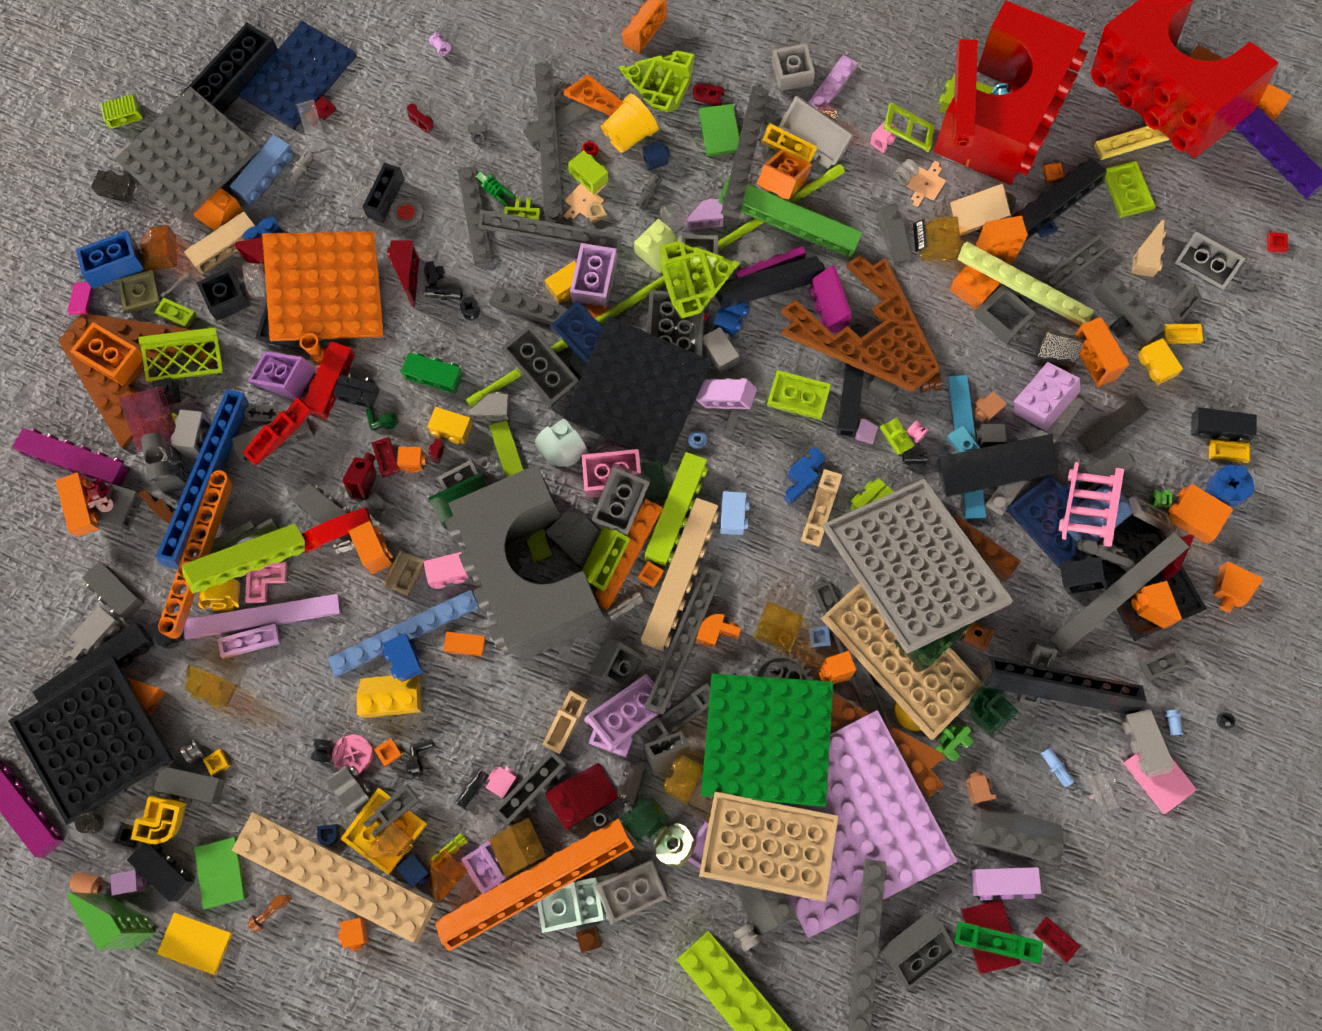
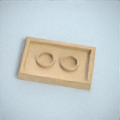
(980, 208)

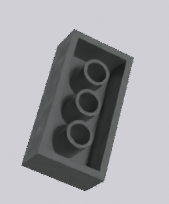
(539, 366)

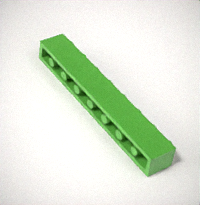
(798, 220)

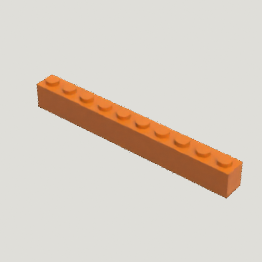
(533, 885)

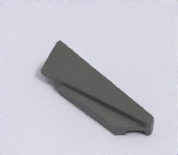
(242, 534)

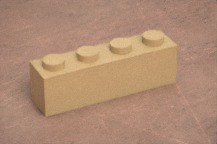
(219, 244)

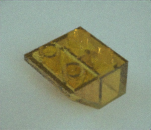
(778, 626)
(684, 780)

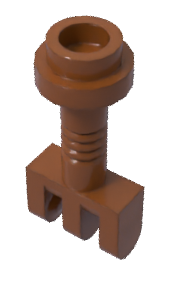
(256, 923)

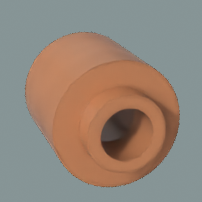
(86, 883)

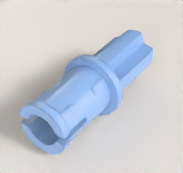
(1057, 767)

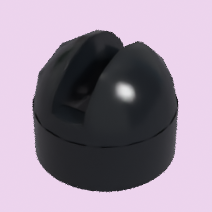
(1223, 723)

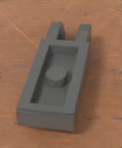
(1090, 547)
(393, 809)

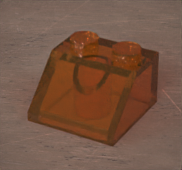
(158, 248)

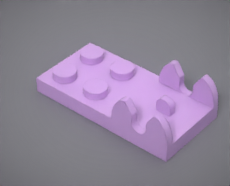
(623, 713)

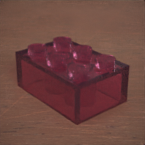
(148, 413)

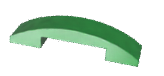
(998, 942)

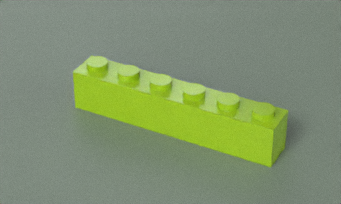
(676, 509)
(243, 558)

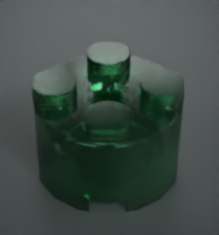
(644, 819)

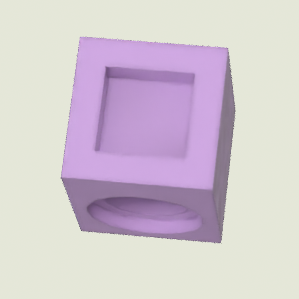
(127, 883)

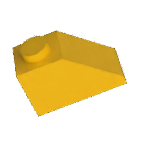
(560, 283)

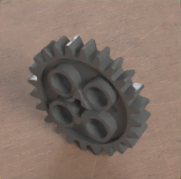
(781, 661)

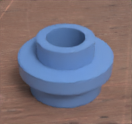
(697, 445)

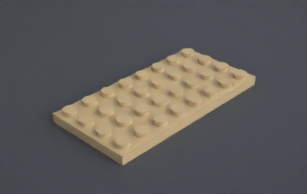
(927, 696)

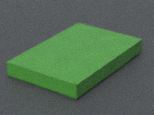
(719, 129)
(219, 873)

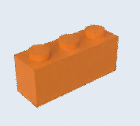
(74, 500)
(837, 668)

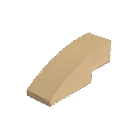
(566, 721)

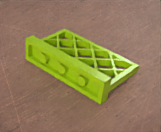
(181, 339)

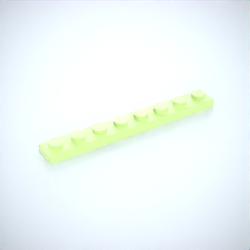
(1025, 284)

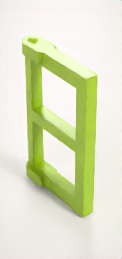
(911, 119)

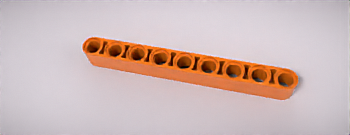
(193, 544)

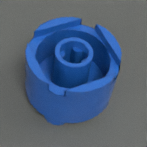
(1231, 485)

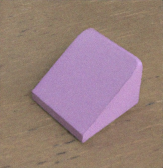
(866, 431)

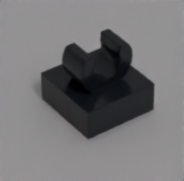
(433, 273)

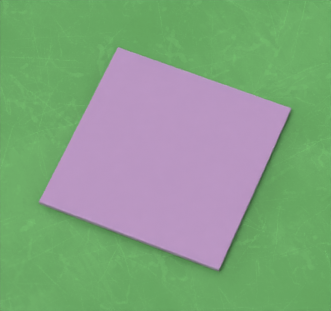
(877, 820)

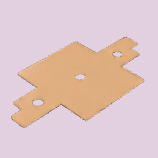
(931, 190)
(576, 198)

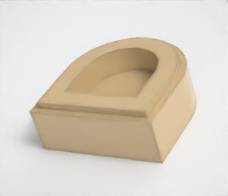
(596, 212)

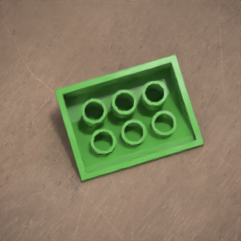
(111, 921)

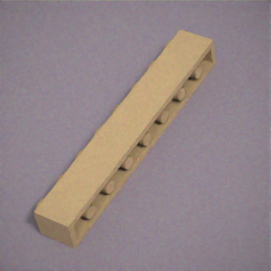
(679, 575)

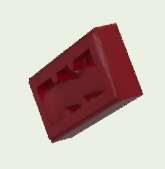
(385, 457)
(1056, 939)

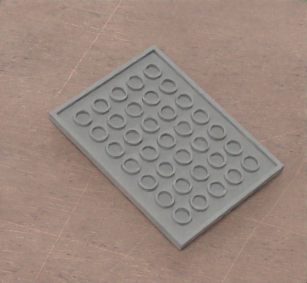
(916, 565)

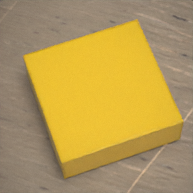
(216, 762)

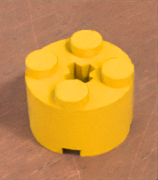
(221, 597)

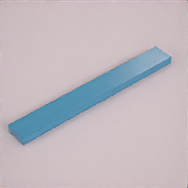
(962, 416)

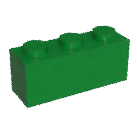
(432, 372)

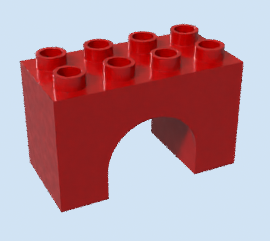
(1036, 62)
(1174, 93)

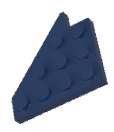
(1040, 515)

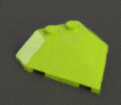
(662, 79)
(693, 276)

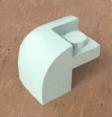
(560, 444)

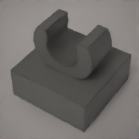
(477, 129)

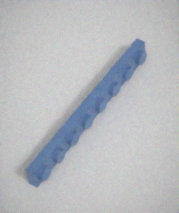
(413, 627)

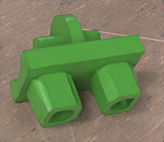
(952, 738)

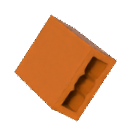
(1199, 513)

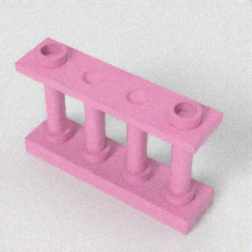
(1108, 514)

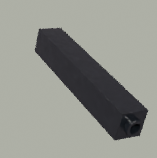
(769, 282)
(851, 393)

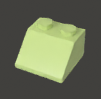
(649, 243)

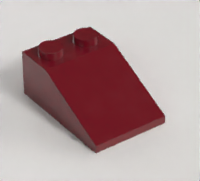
(406, 264)
(581, 796)

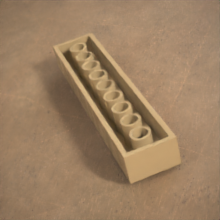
(335, 877)

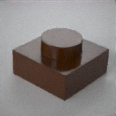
(588, 939)

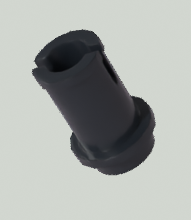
(914, 458)

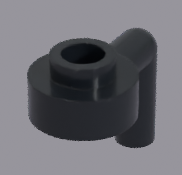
(414, 765)

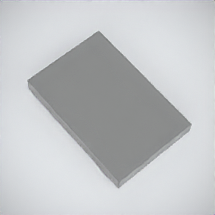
(631, 891)

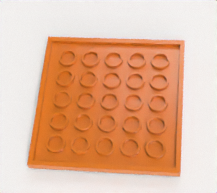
(322, 285)

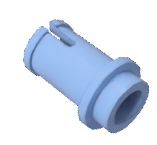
(1174, 722)

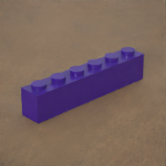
(1281, 152)

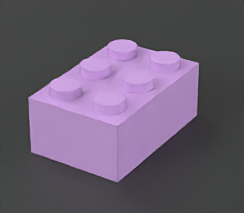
(594, 275)
(1047, 396)

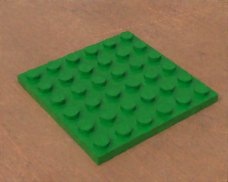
(768, 739)

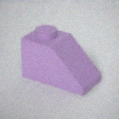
(706, 215)

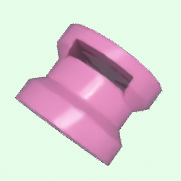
(917, 431)

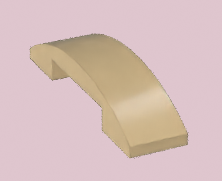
(821, 507)

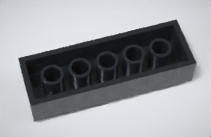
(234, 67)

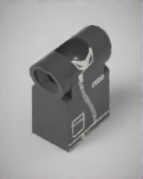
(163, 463)

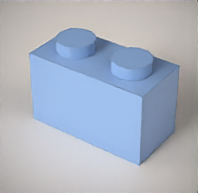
(733, 513)

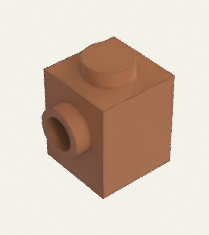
(989, 407)

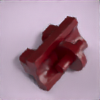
(100, 495)

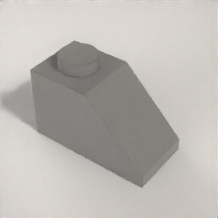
(492, 408)

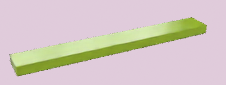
(511, 465)

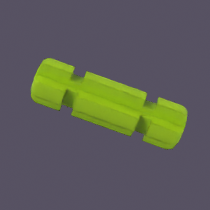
(453, 846)

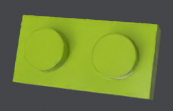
(175, 313)

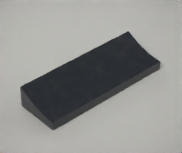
(998, 465)

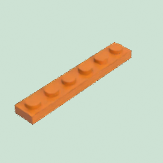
(638, 536)

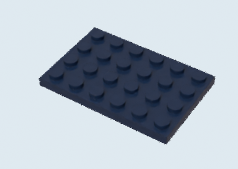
(297, 73)

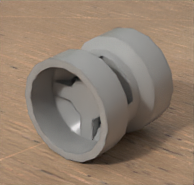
(908, 170)
(747, 936)

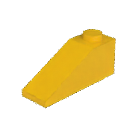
(780, 139)

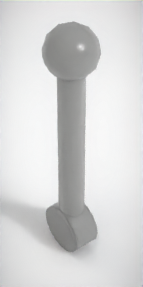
(165, 294)

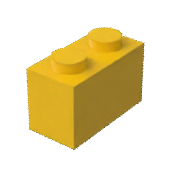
(1159, 361)
(450, 426)

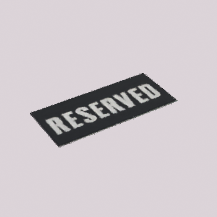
(920, 235)

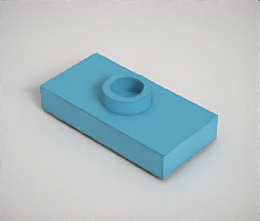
(962, 440)

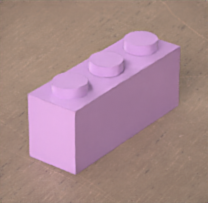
(727, 393)
(1006, 883)

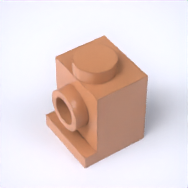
(979, 788)

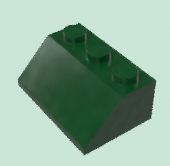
(440, 500)

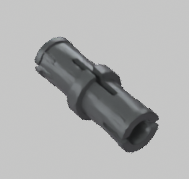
(648, 192)

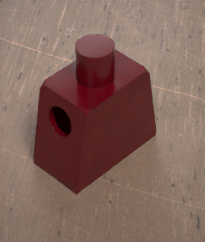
(360, 477)

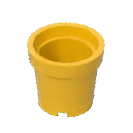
(629, 124)

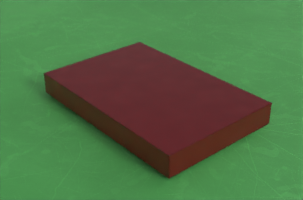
(993, 917)

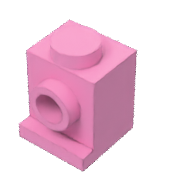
(882, 138)

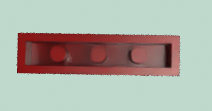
(335, 362)

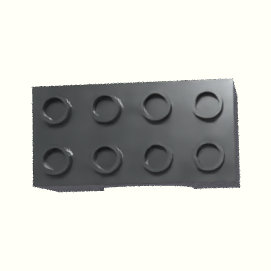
(493, 530)

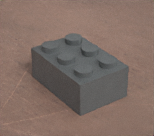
(620, 498)

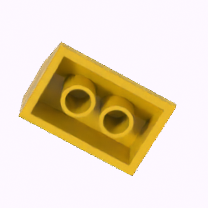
(388, 696)

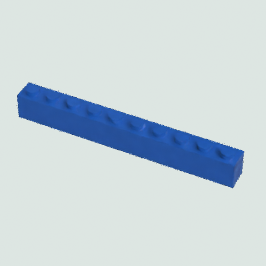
(210, 459)

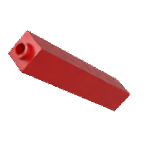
(965, 92)

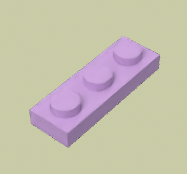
(249, 641)

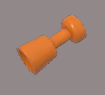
(311, 345)

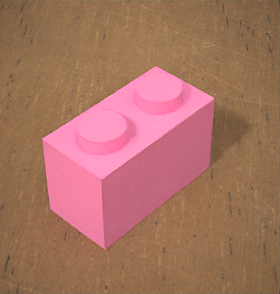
(445, 571)

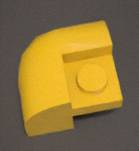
(160, 820)

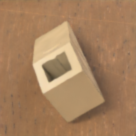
(1148, 257)

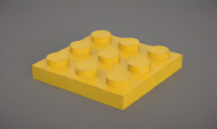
(361, 838)

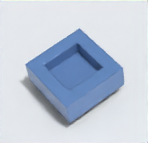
(819, 637)

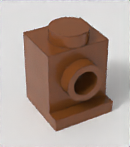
(981, 642)

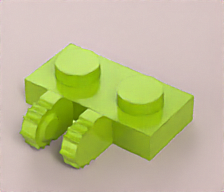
(528, 212)

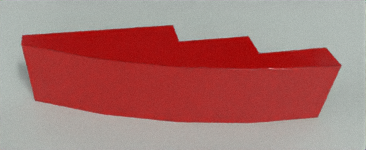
(277, 432)

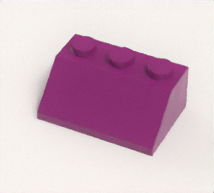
(830, 300)

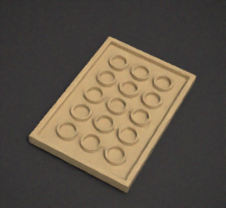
(769, 846)

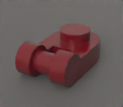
(702, 92)
(420, 120)

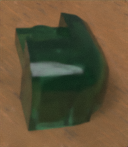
(991, 710)

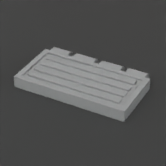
(818, 129)

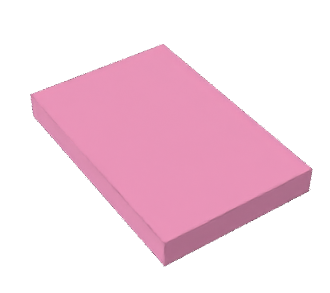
(1165, 789)

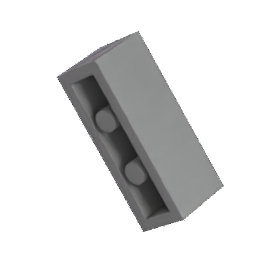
(1148, 743)

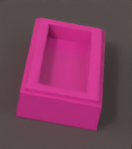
(80, 298)

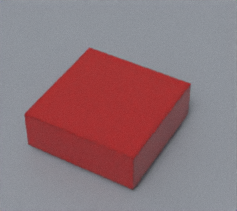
(1277, 242)

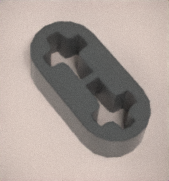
(264, 411)

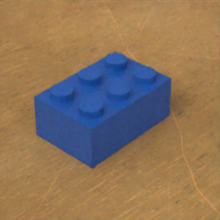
(109, 259)

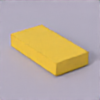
(1183, 334)
(1229, 451)

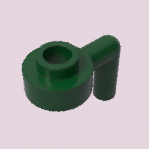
(388, 420)

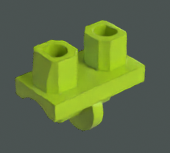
(897, 436)

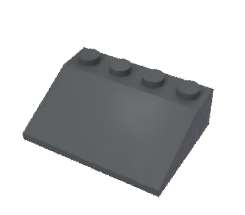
(669, 326)

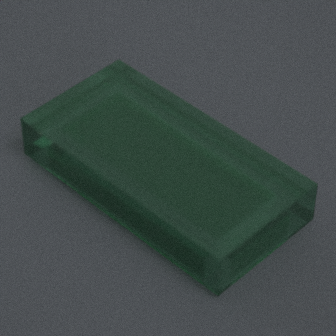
(657, 486)

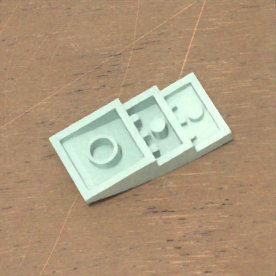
(572, 905)

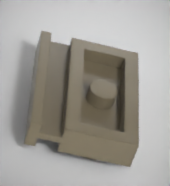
(404, 573)

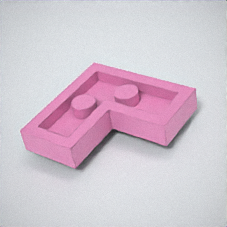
(258, 581)

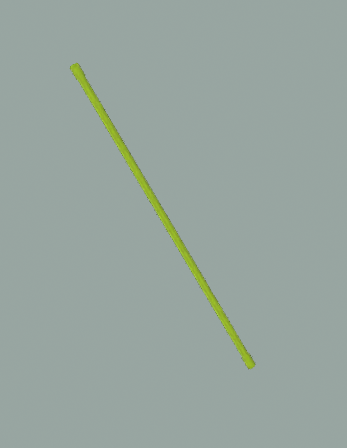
(830, 175)

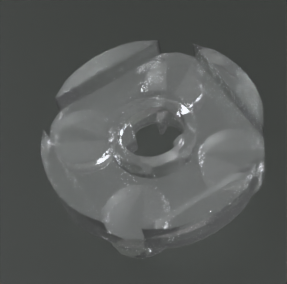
(752, 240)

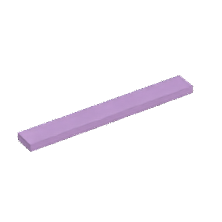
(262, 616)

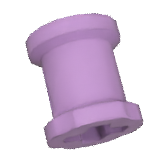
(437, 41)

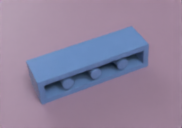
(262, 170)

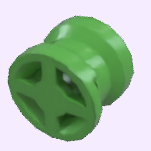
(1161, 498)

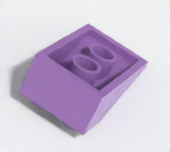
(282, 374)

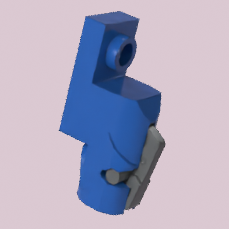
(803, 473)

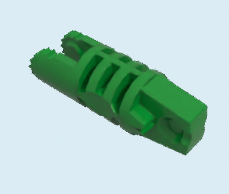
(495, 188)

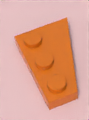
(593, 94)

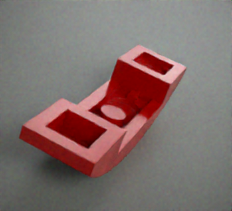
(334, 529)

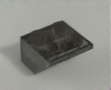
(1058, 350)

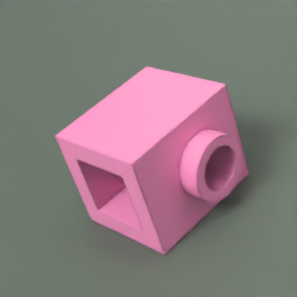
(502, 781)

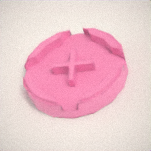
(353, 751)

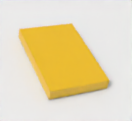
(195, 943)

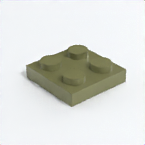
(139, 291)

